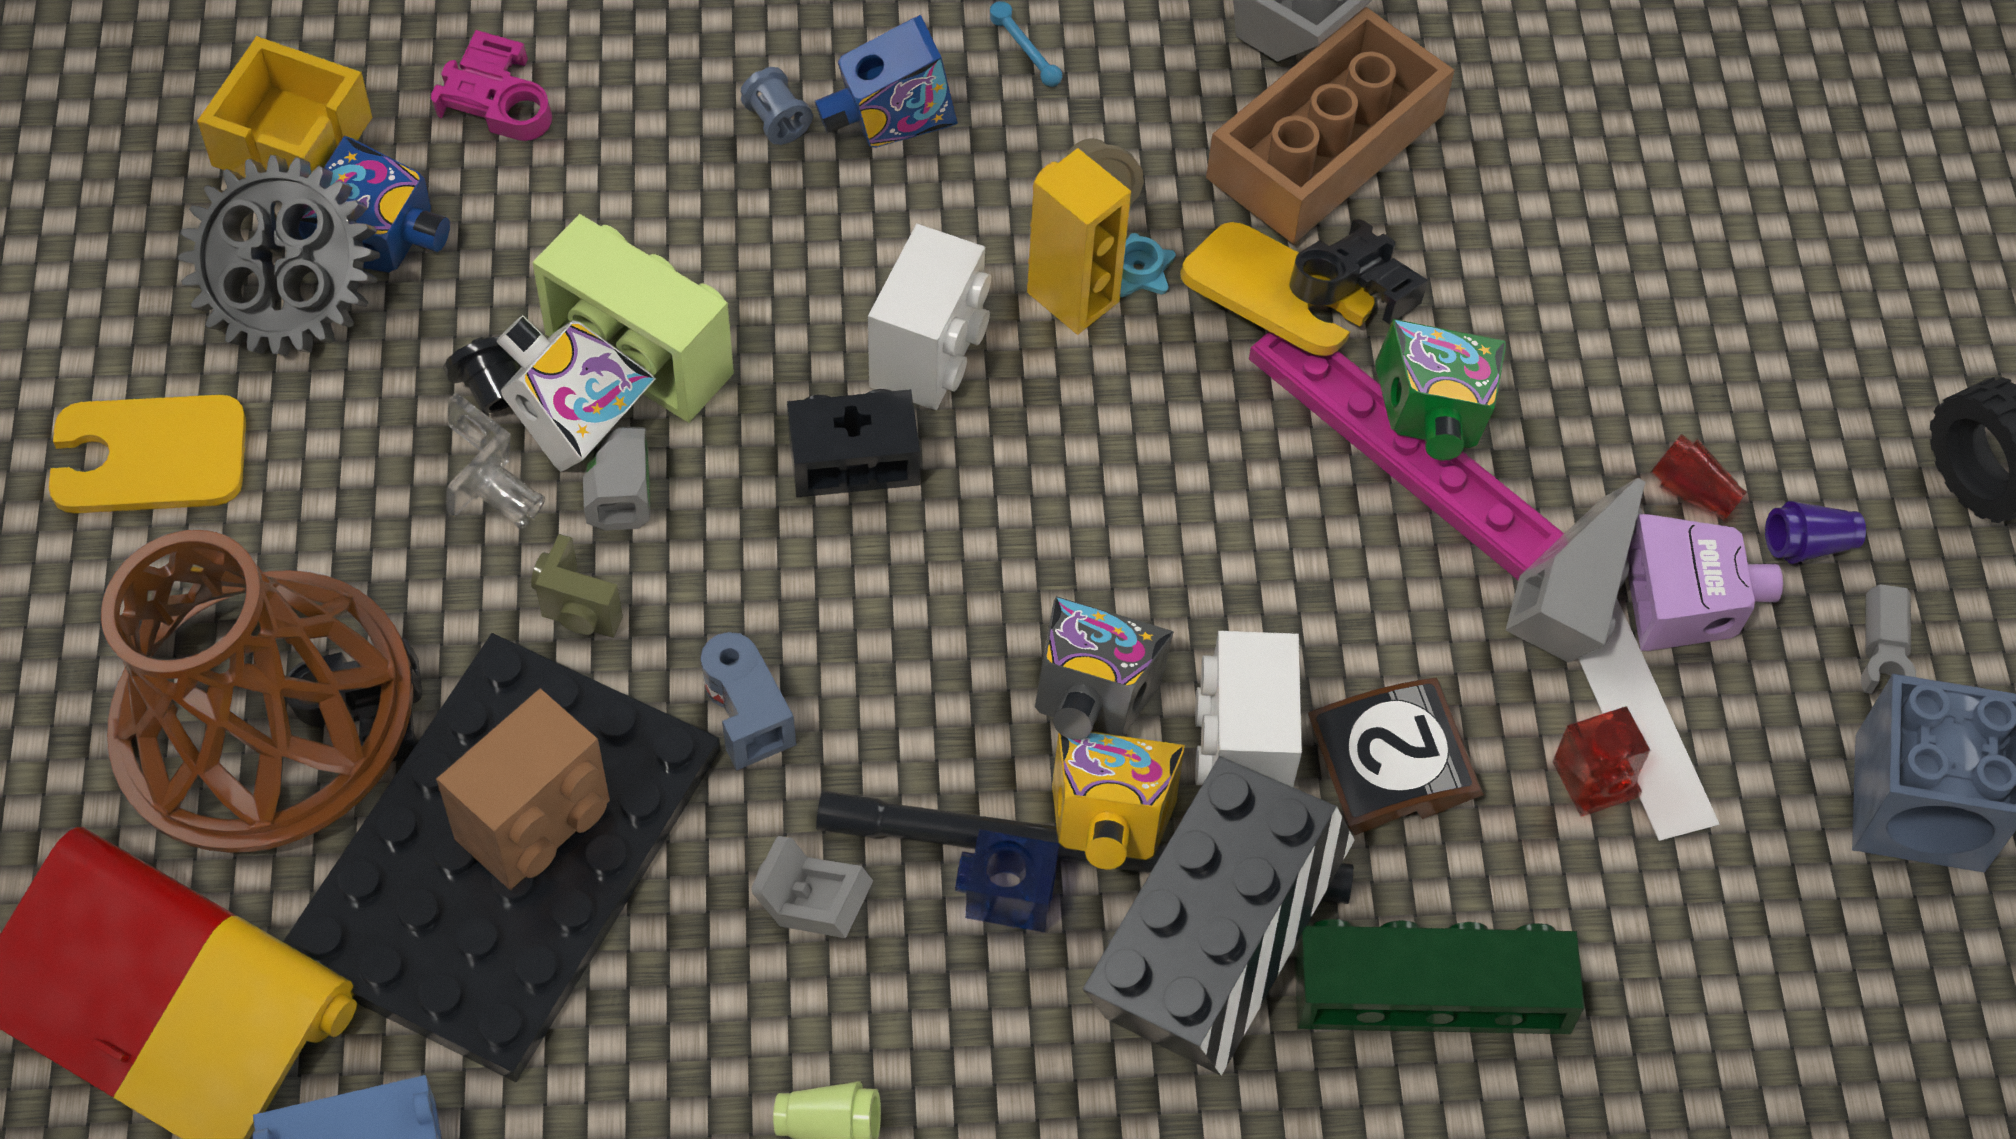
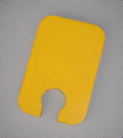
(1252, 279)
(158, 456)

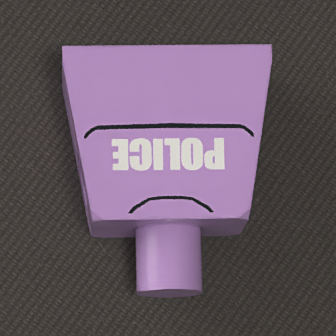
(1693, 582)

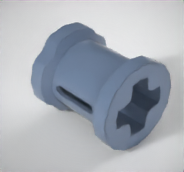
(776, 105)

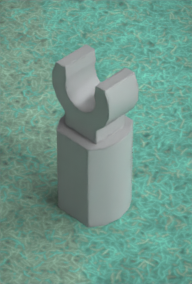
(1887, 634)

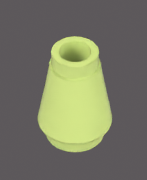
(829, 1113)

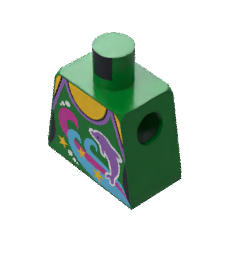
(1439, 385)

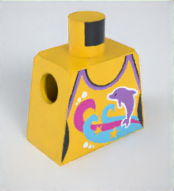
(1114, 795)

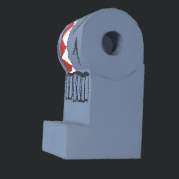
(743, 685)

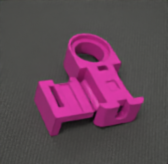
(486, 75)

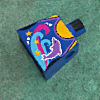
(891, 87)
(394, 202)

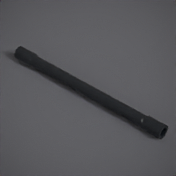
(877, 818)

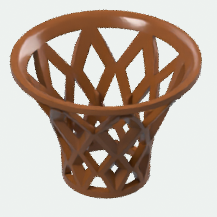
(269, 601)

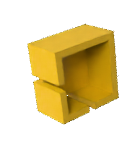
(283, 107)

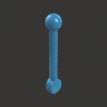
(1002, 16)

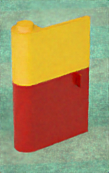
(159, 991)

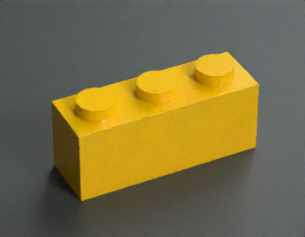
(1077, 240)

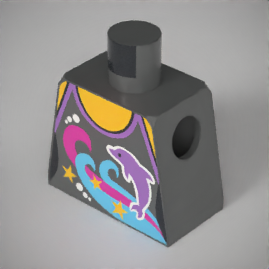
(1098, 669)

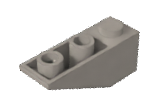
(1572, 588)

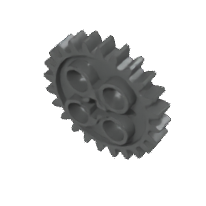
(225, 259)

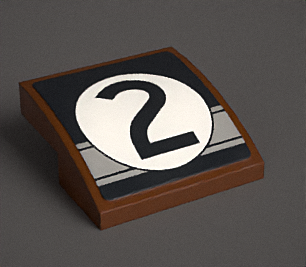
(1394, 754)

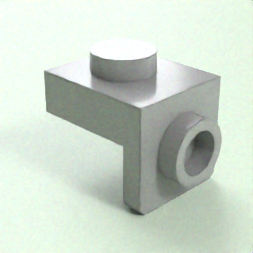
(810, 891)

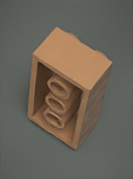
(1329, 124)

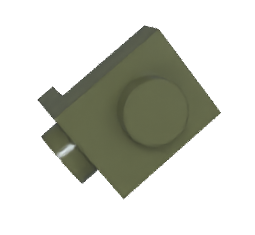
(572, 598)

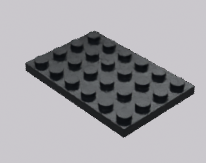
(436, 932)

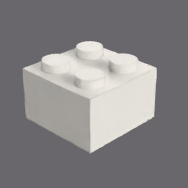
(928, 316)
(1250, 705)

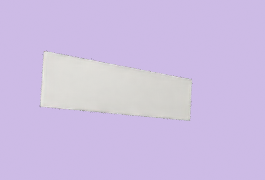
(1668, 778)

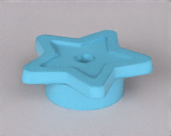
(1153, 258)

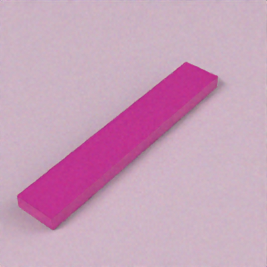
(1452, 488)

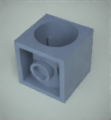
(1936, 774)

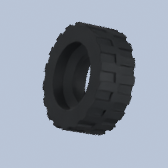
(1964, 452)

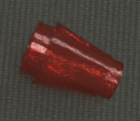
(1698, 478)

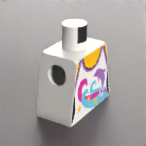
(569, 387)

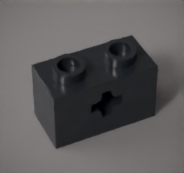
(853, 442)

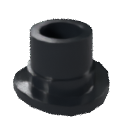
(485, 370)

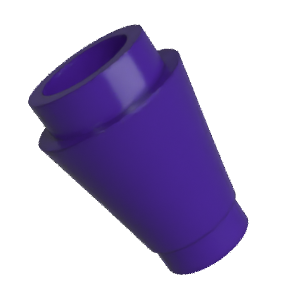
(1812, 531)

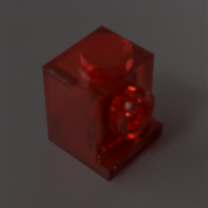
(1602, 760)

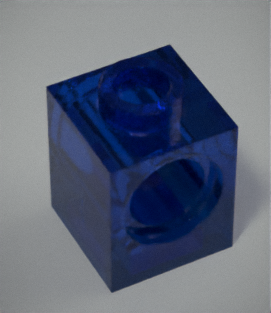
(1015, 906)

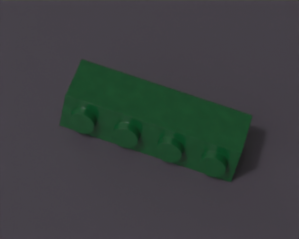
(1438, 978)

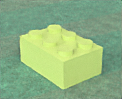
(639, 308)

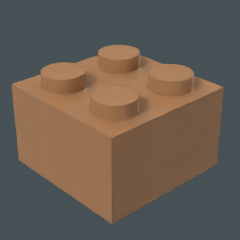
(525, 790)

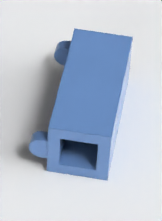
(381, 1112)

